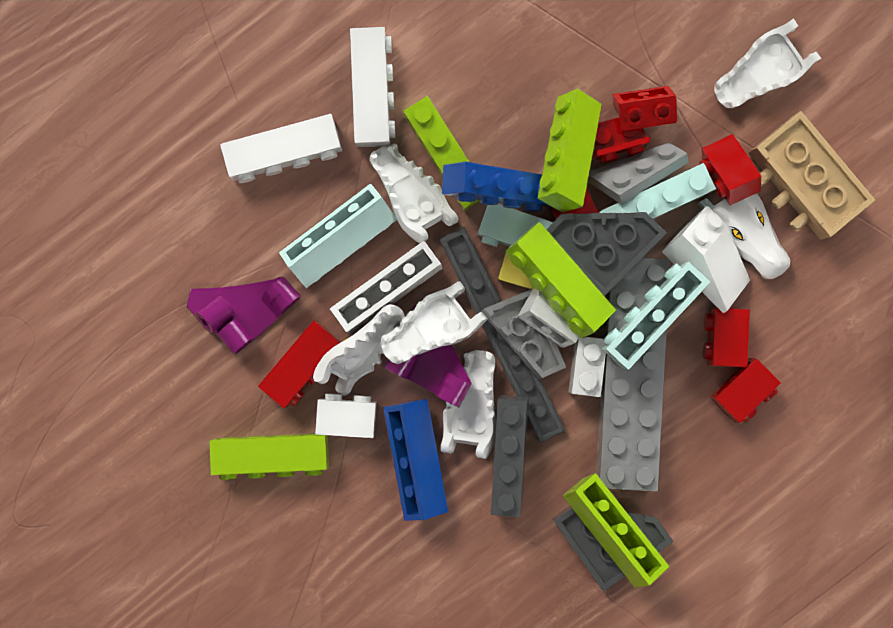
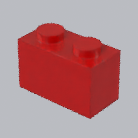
(731, 170)
(727, 337)
(746, 391)

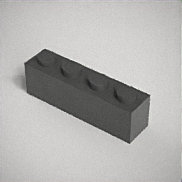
(509, 456)

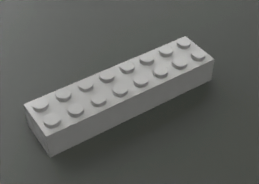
(633, 397)

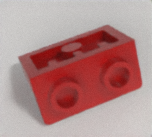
(646, 108)
(612, 141)

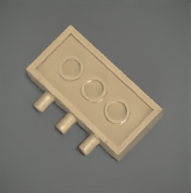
(810, 177)

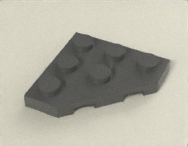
(606, 243)
(594, 555)

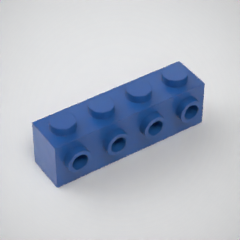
(492, 185)
(422, 490)

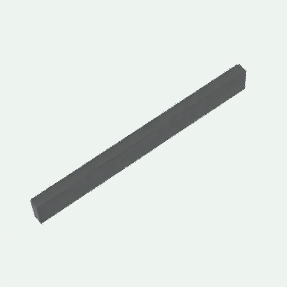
(482, 295)

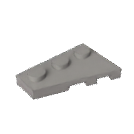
(637, 172)
(532, 347)

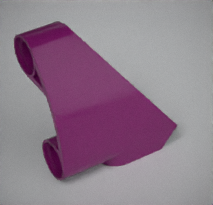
(241, 311)
(437, 372)

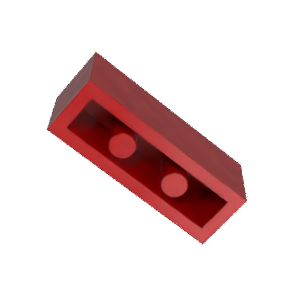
(298, 365)

